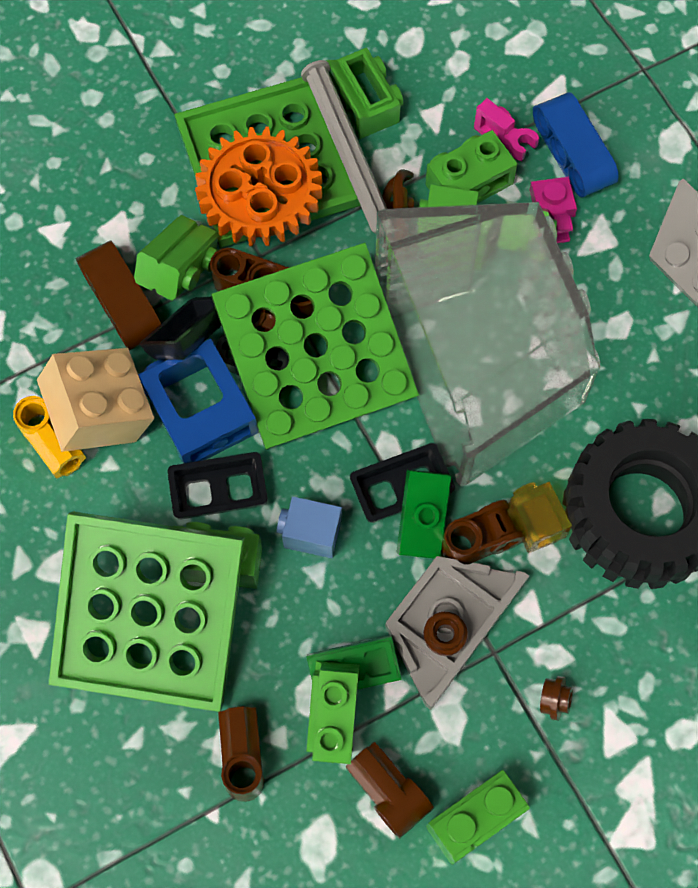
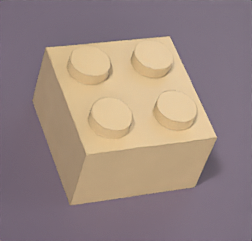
(94, 398)

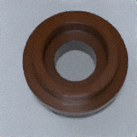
(445, 620)
(556, 698)

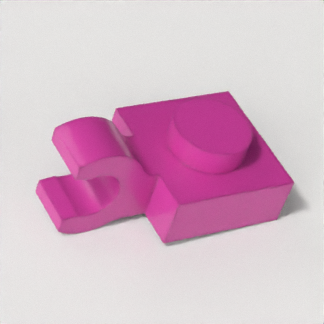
(499, 120)
(559, 200)

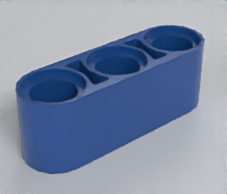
(575, 144)

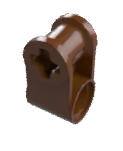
(487, 530)

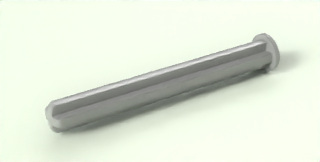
(344, 139)

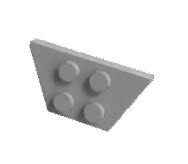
(677, 242)
(469, 591)

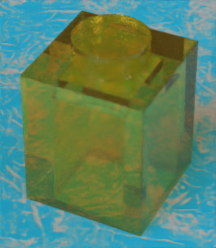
(538, 515)

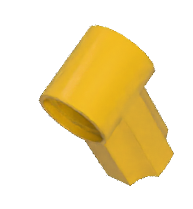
(44, 438)

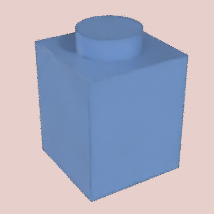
(310, 527)

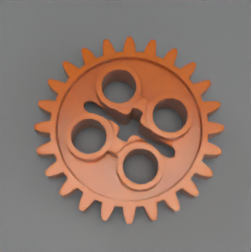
(259, 186)

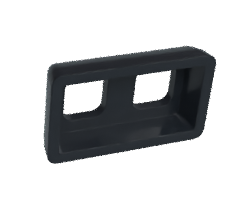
(183, 330)
(394, 472)
(216, 473)

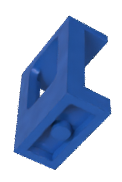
(212, 428)

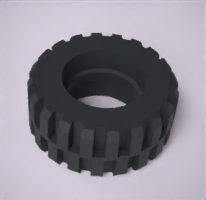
(600, 532)

